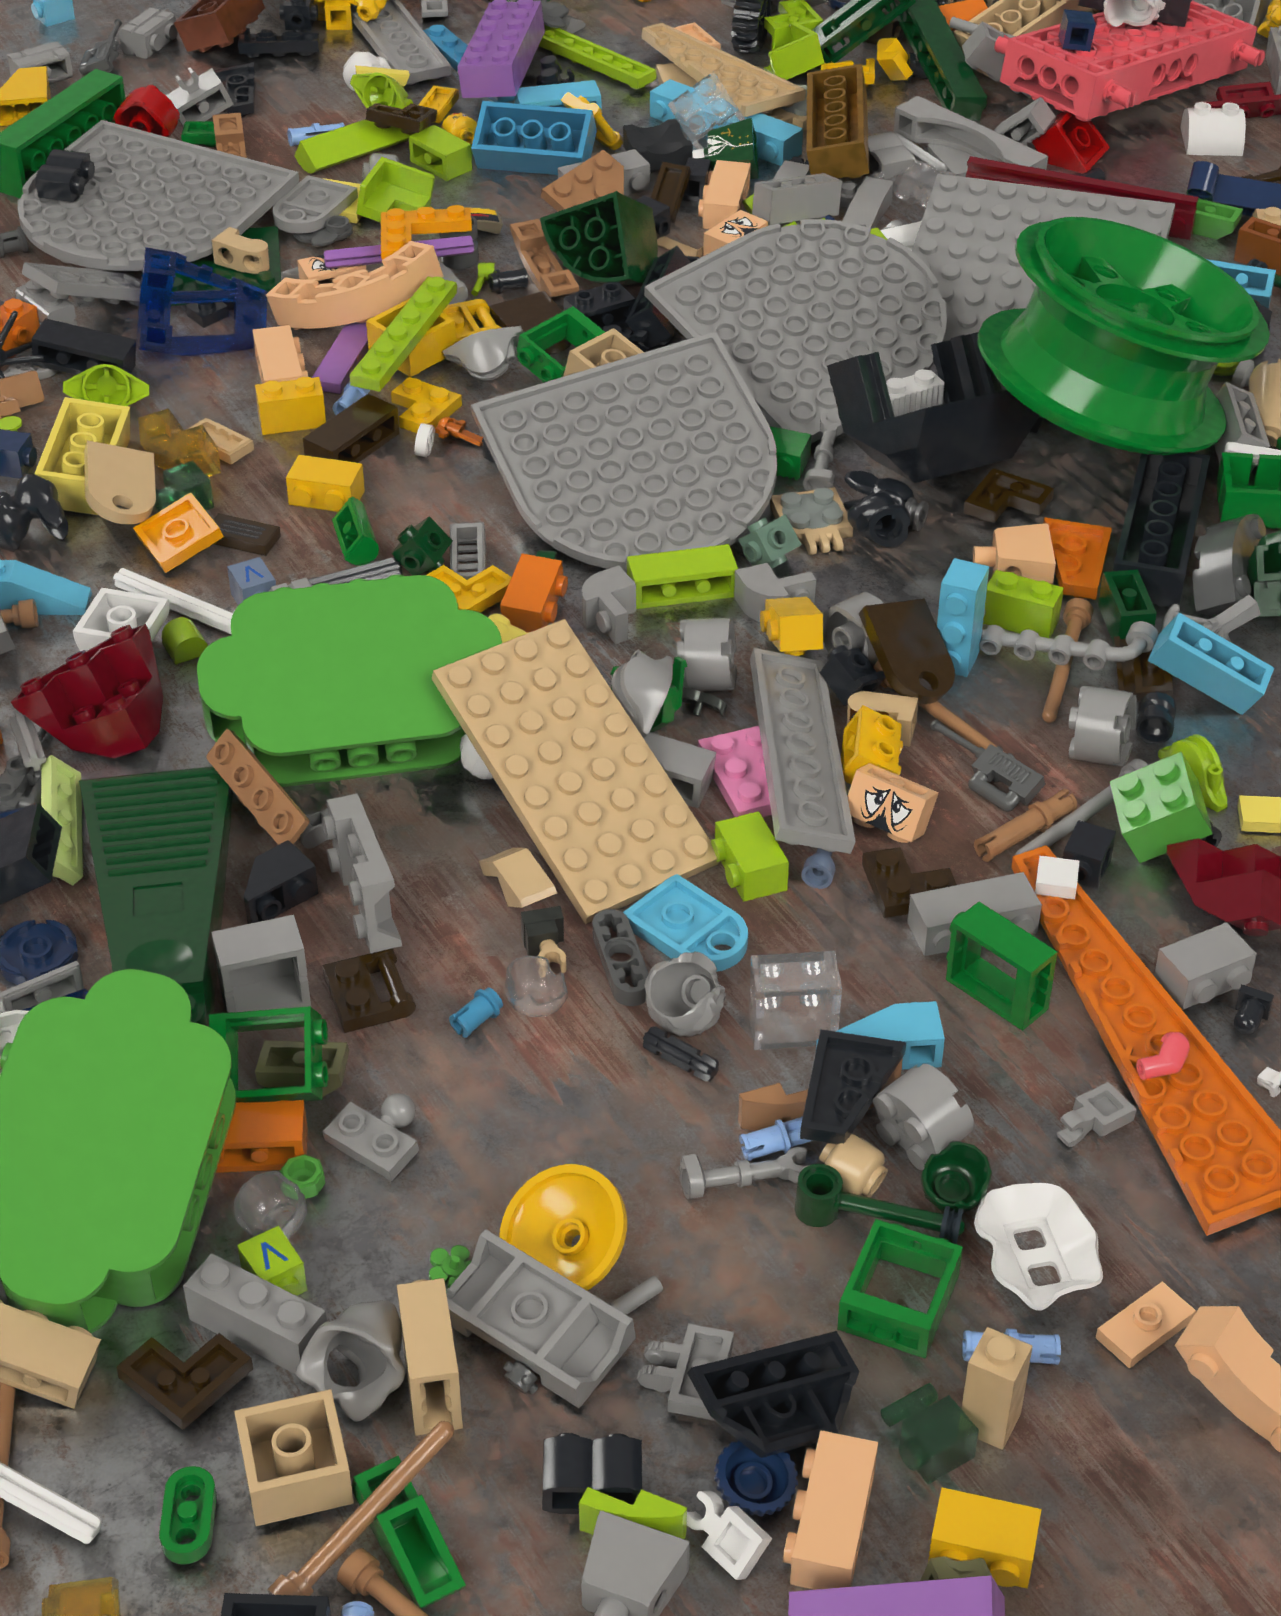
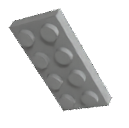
(84, 283)

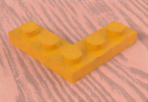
(399, 225)

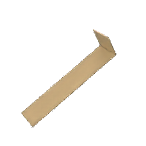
(668, 243)

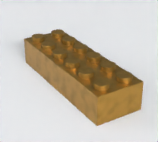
(837, 122)

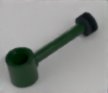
(822, 1196)

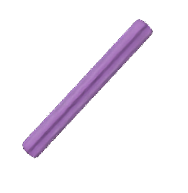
(372, 254)

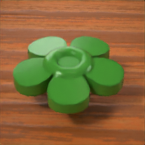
(447, 1265)

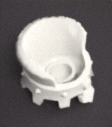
(1132, 11)

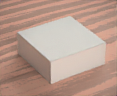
(1057, 877)

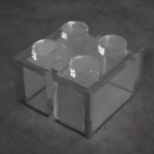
(704, 109)
(793, 998)

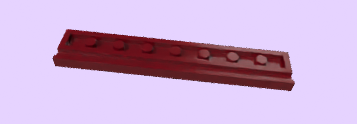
(1185, 205)

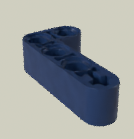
(1231, 190)

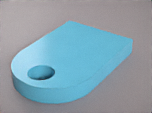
(686, 919)

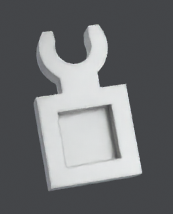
(733, 1536)

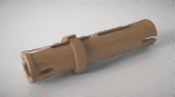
(1037, 818)

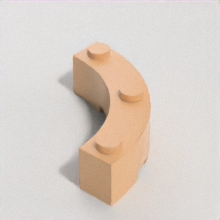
(356, 294)
(1235, 1367)

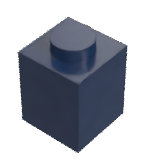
(1077, 30)
(16, 453)

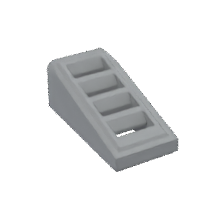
(467, 534)

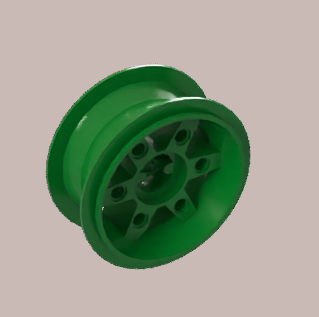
(1122, 336)

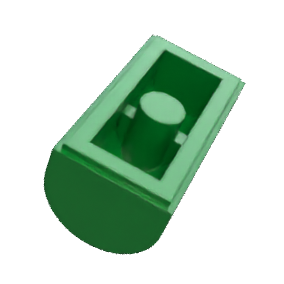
(355, 533)

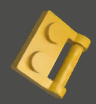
(604, 133)
(463, 316)

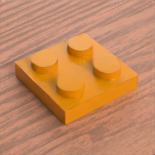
(178, 532)

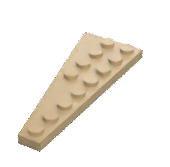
(747, 84)

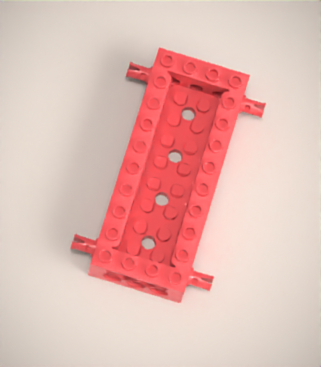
(1127, 61)

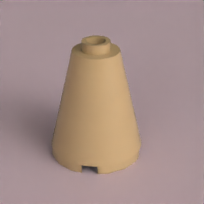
(1266, 387)

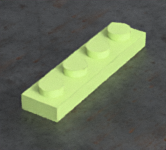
(63, 801)

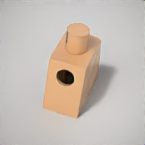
(1020, 550)

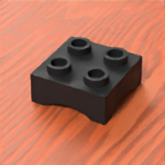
(659, 143)

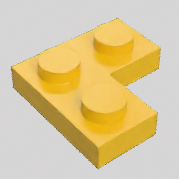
(424, 403)
(478, 591)

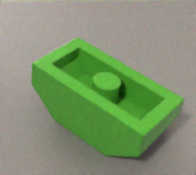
(1215, 219)

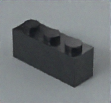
(78, 348)

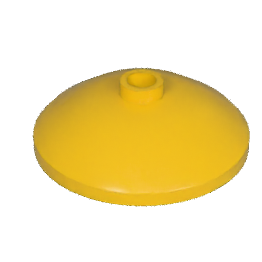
(559, 1207)

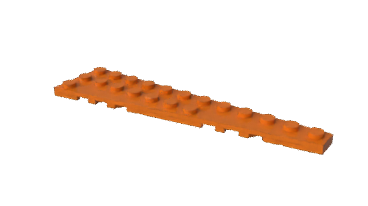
(1202, 1116)

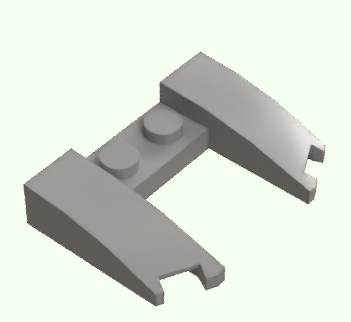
(863, 202)

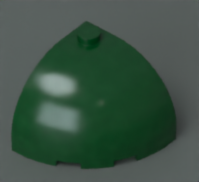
(604, 239)

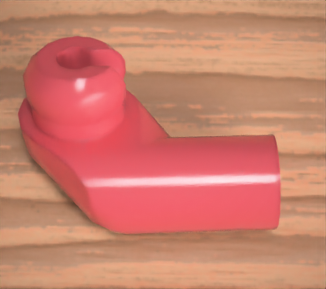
(1169, 1060)

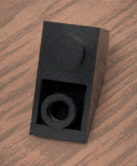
(279, 882)

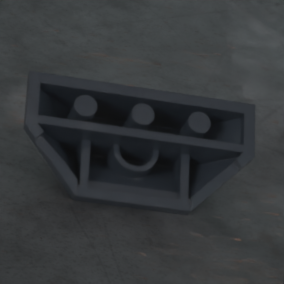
(780, 1393)

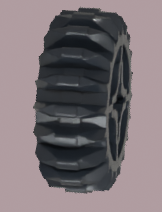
(748, 25)

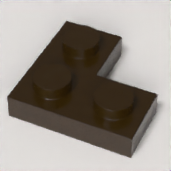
(410, 119)
(1003, 490)
(894, 882)
(187, 1387)

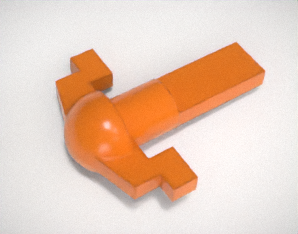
(455, 428)

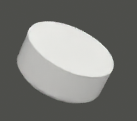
(424, 440)

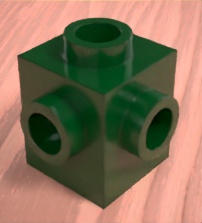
(422, 547)

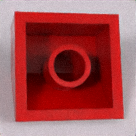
(1071, 143)

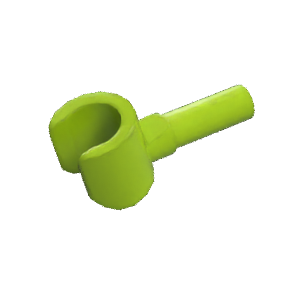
(484, 270)

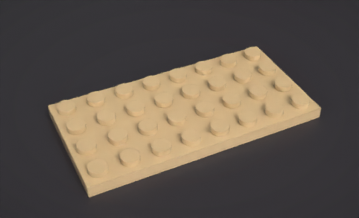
(574, 769)

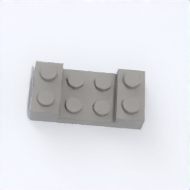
(363, 869)
(538, 1318)

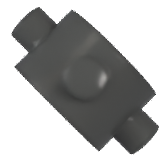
(520, 1377)

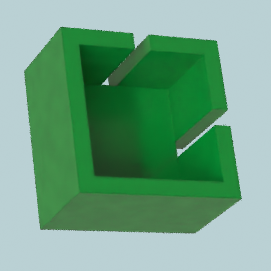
(1239, 498)

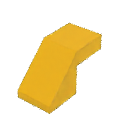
(336, 14)
(893, 59)

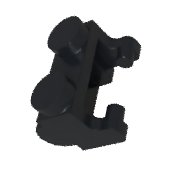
(551, 72)

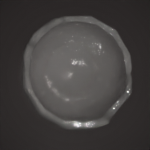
(533, 987)
(268, 1202)

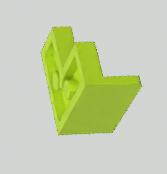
(790, 11)
(796, 56)
(394, 186)

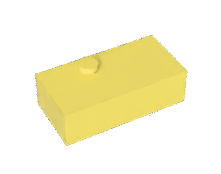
(64, 451)

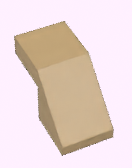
(519, 876)

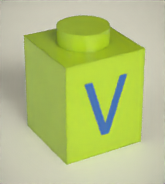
(274, 1260)

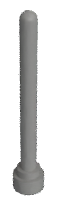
(1082, 813)

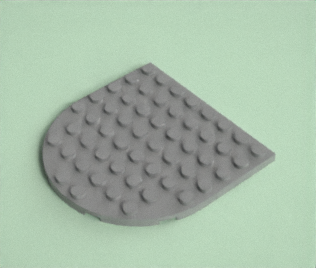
(150, 196)
(973, 234)
(804, 301)
(636, 454)

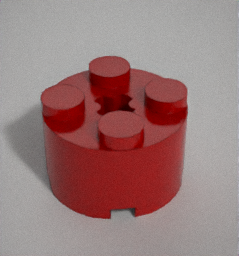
(148, 111)

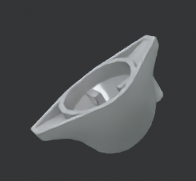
(486, 353)
(642, 688)

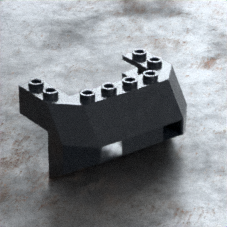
(940, 440)

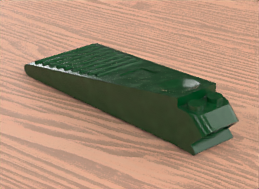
(162, 872)

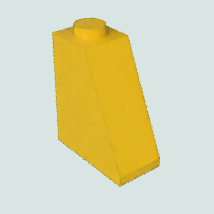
(23, 93)

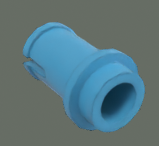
(477, 1011)

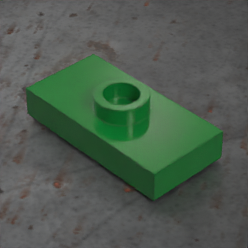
(199, 133)

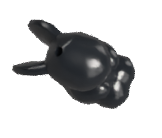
(32, 500)
(882, 512)

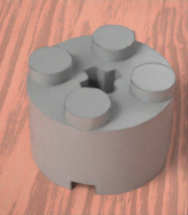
(844, 626)
(709, 653)
(1102, 726)
(921, 1113)

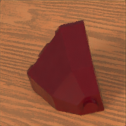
(1232, 884)

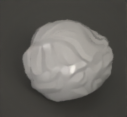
(684, 994)

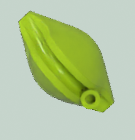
(379, 89)
(106, 385)
(1205, 765)

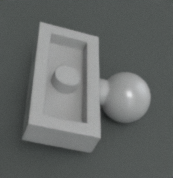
(373, 1139)

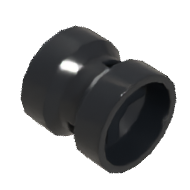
(1156, 718)

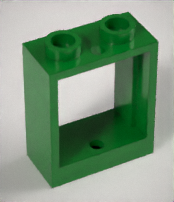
(566, 325)
(1014, 1000)
(314, 1037)
(887, 1321)

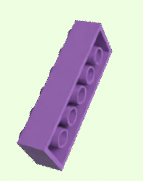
(501, 49)

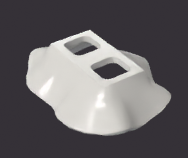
(1067, 1236)

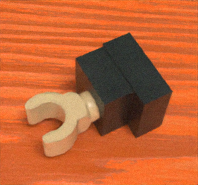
(541, 933)

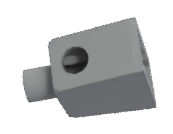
(632, 1568)

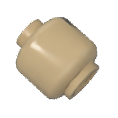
(857, 1163)

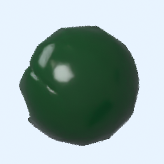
(956, 1177)

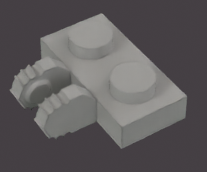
(699, 1347)

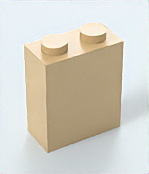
(429, 1355)

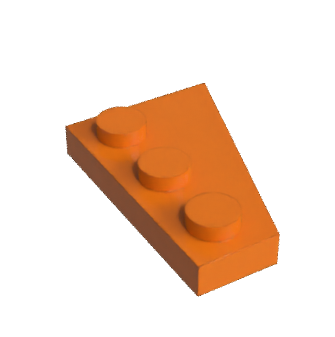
(1079, 556)

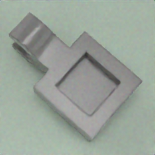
(1098, 1109)

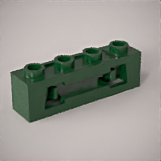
(856, 22)

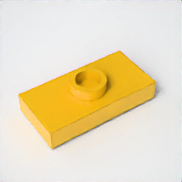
(440, 99)

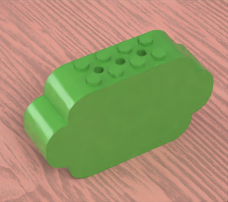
(342, 677)
(107, 1147)

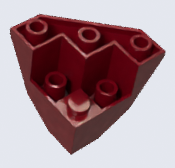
(101, 697)

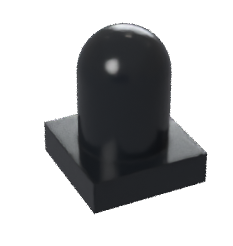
(916, 67)
(1252, 1008)

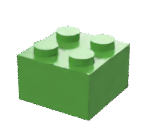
(1160, 806)

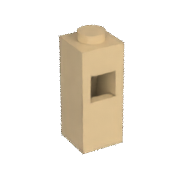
(996, 1385)

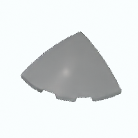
(1246, 10)

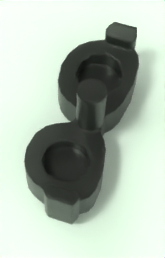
(700, 698)

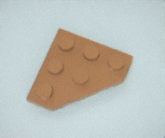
(586, 182)

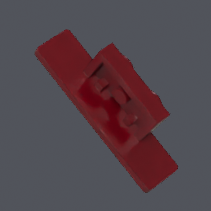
(1253, 98)

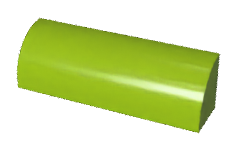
(345, 145)

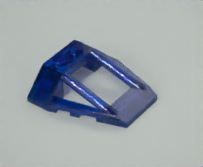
(156, 297)

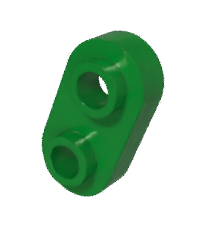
(188, 1518)

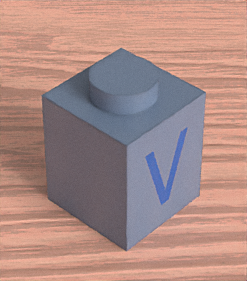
(249, 579)

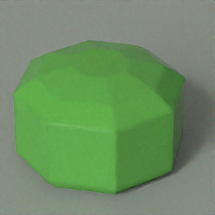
(306, 1173)

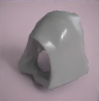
(369, 1338)

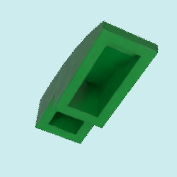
(411, 1539)

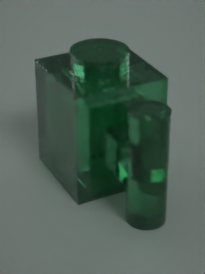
(180, 482)
(932, 1437)

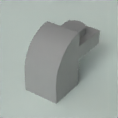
(761, 583)
(608, 601)

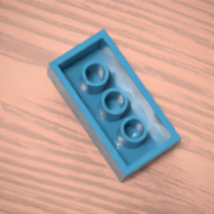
(532, 137)

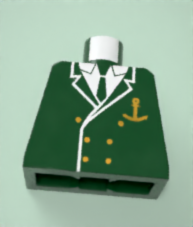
(732, 143)

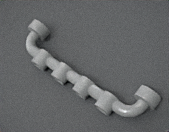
(1139, 639)

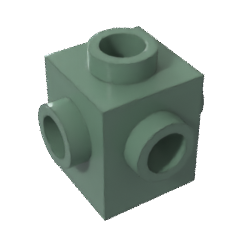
(769, 541)

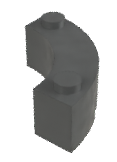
(1224, 563)

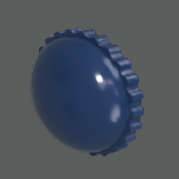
(754, 1482)

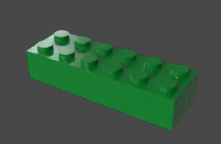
(56, 126)

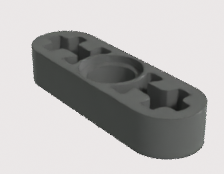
(623, 943)

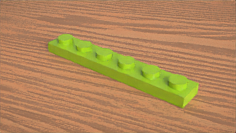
(597, 57)
(403, 334)

